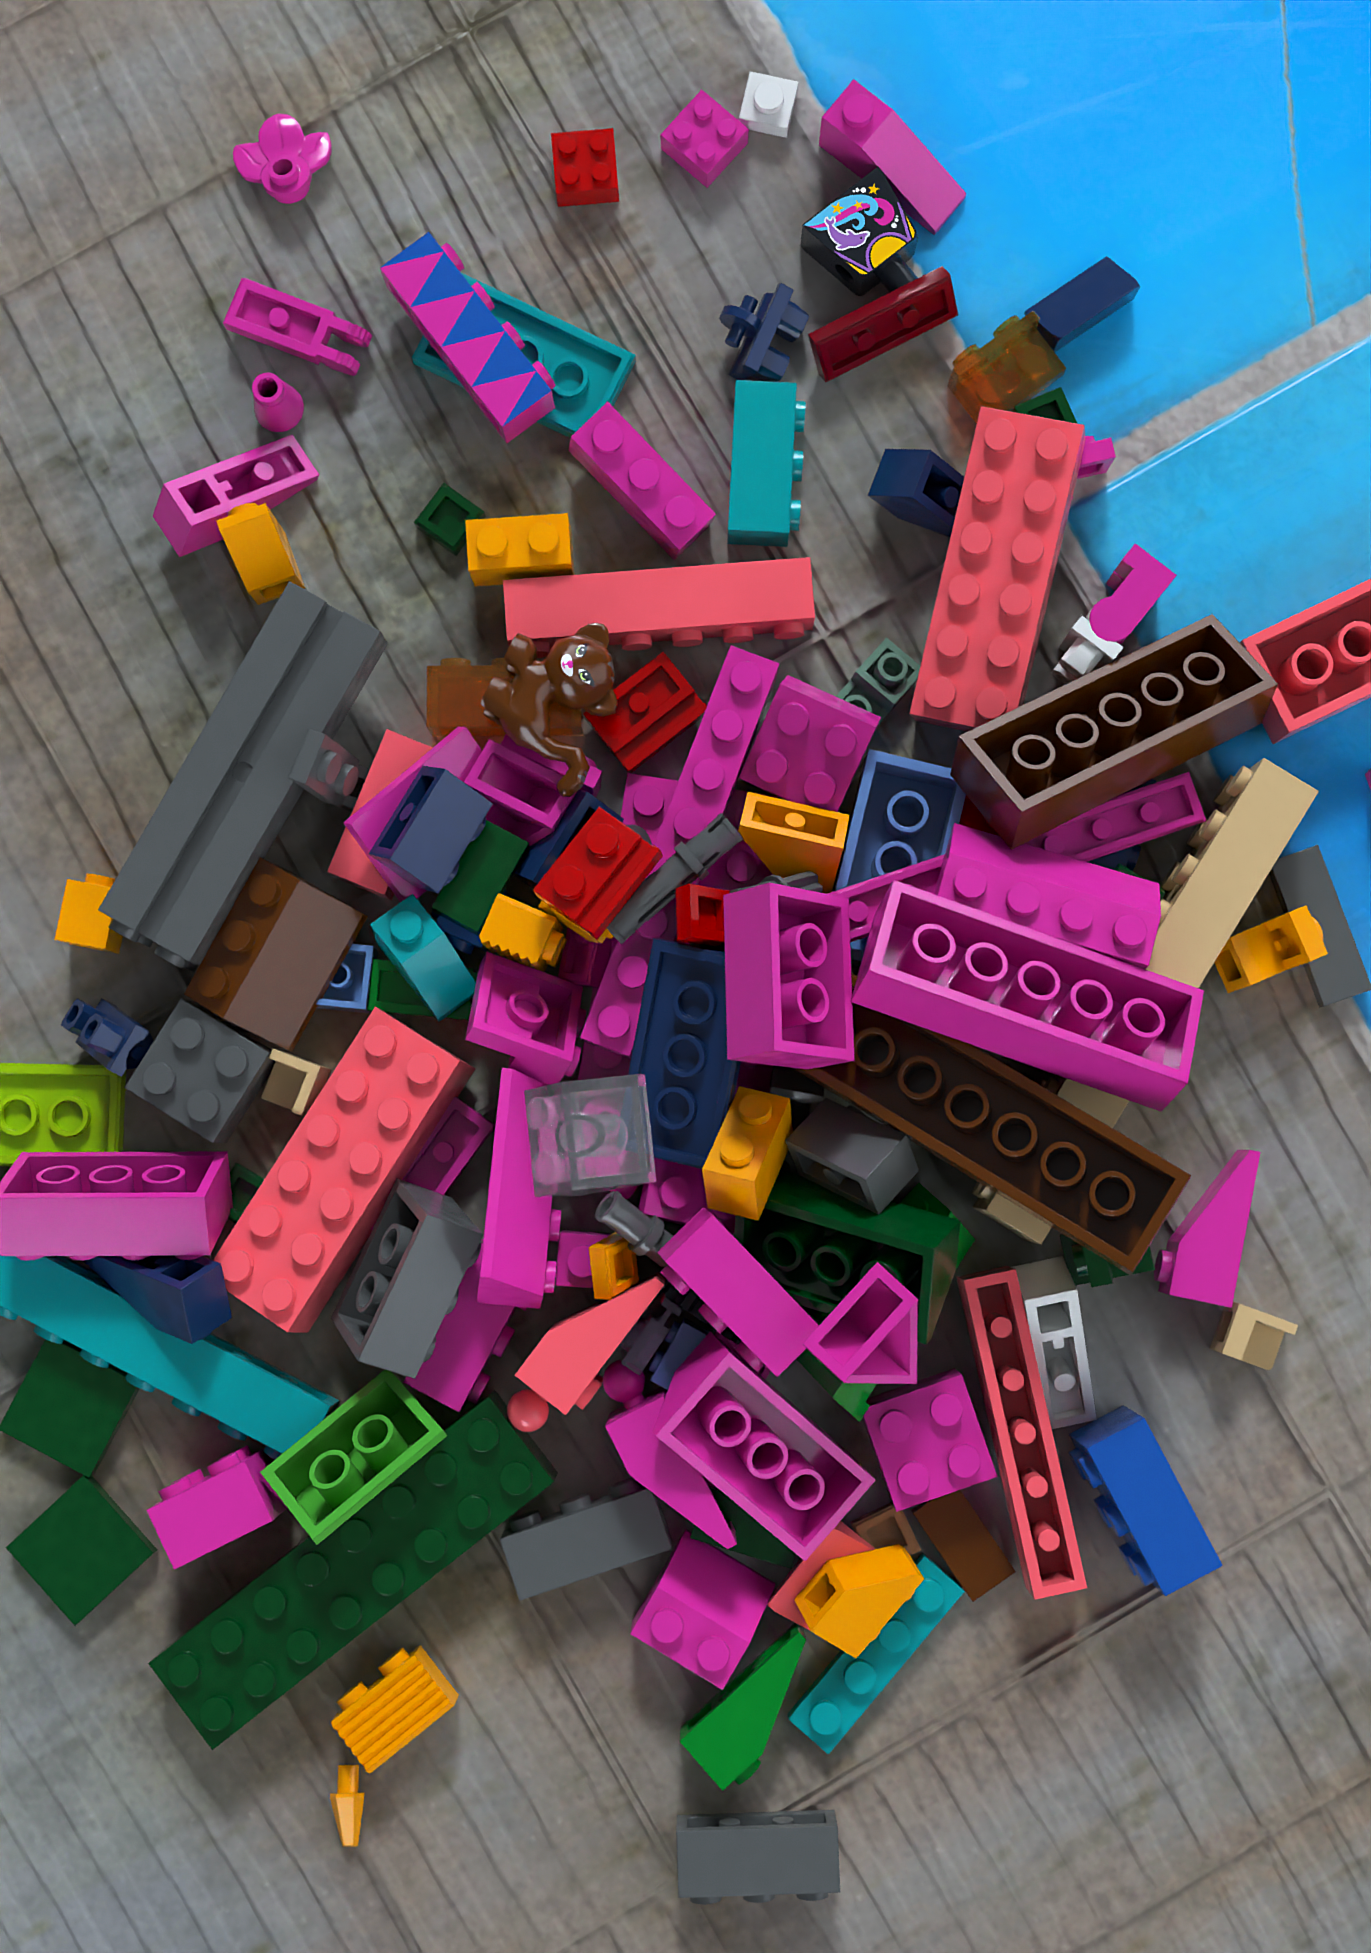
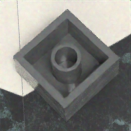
(202, 1071)

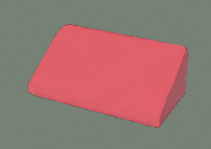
(839, 1543)

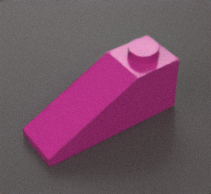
(869, 135)
(195, 501)
(1208, 1244)

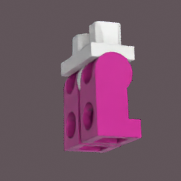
(1099, 636)

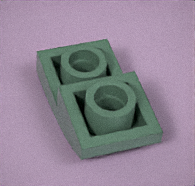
(881, 680)

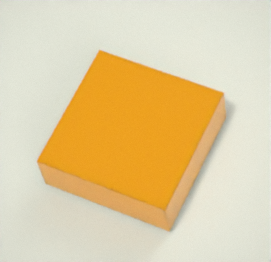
(612, 1267)

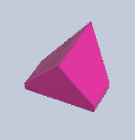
(520, 792)
(870, 1333)

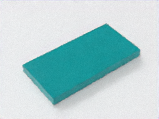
(581, 364)

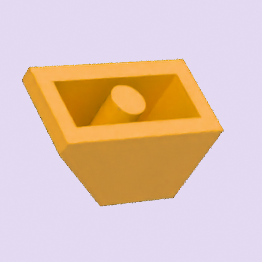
(794, 837)

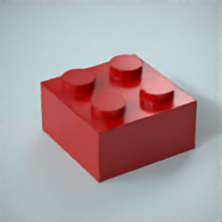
(585, 167)

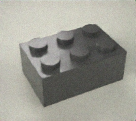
(406, 1279)

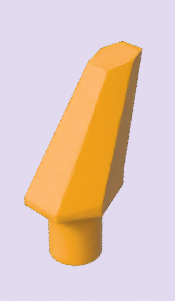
(348, 1804)

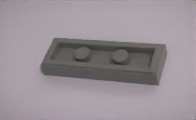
(1303, 881)

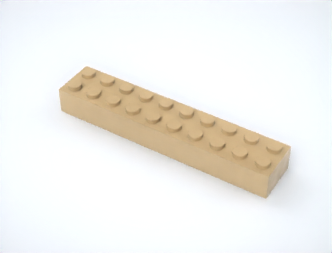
(1197, 918)

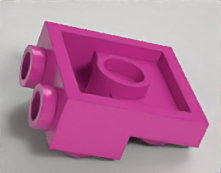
(527, 1017)

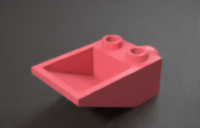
(573, 1351)

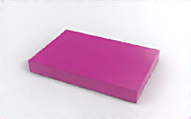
(454, 753)

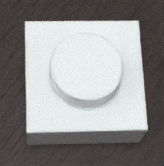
(768, 104)

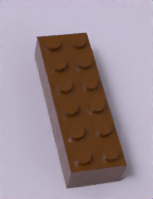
(1111, 730)

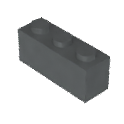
(584, 1538)
(757, 1855)

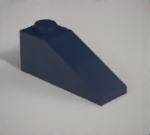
(170, 1293)

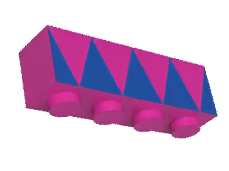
(469, 337)

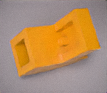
(1270, 949)

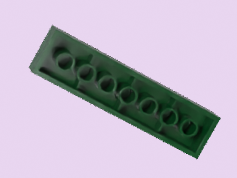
(335, 1590)

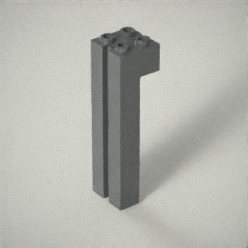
(235, 779)

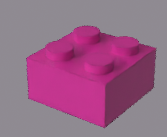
(704, 138)

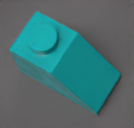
(424, 957)

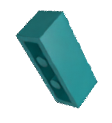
(765, 463)

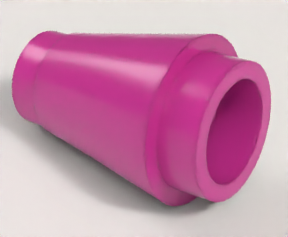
(276, 403)

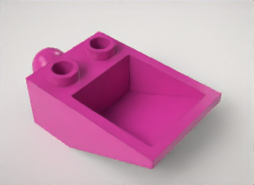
(653, 1461)

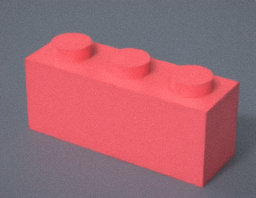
(350, 861)

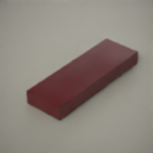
(883, 324)

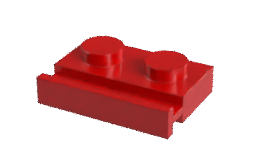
(650, 713)
(598, 873)

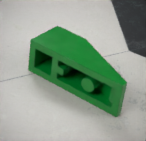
(738, 1720)

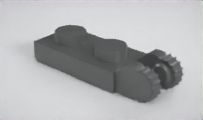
(327, 770)

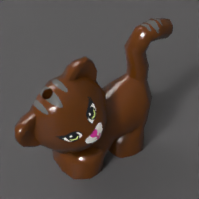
(573, 674)

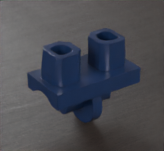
(774, 316)
(108, 1034)

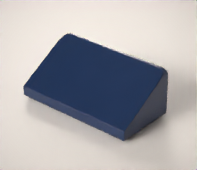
(1083, 302)

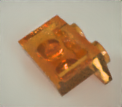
(1006, 368)

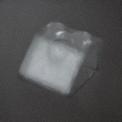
(590, 1136)

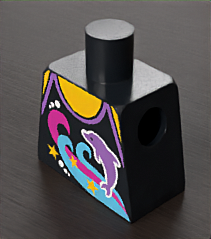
(863, 237)

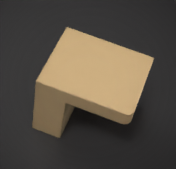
(294, 1082)
(1250, 1335)

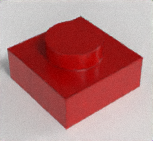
(700, 915)

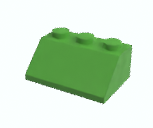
(352, 1455)

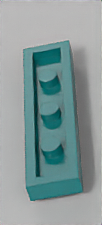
(853, 1683)

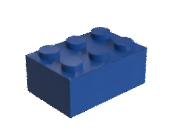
(1142, 1501)

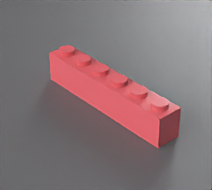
(666, 604)
(1021, 1432)

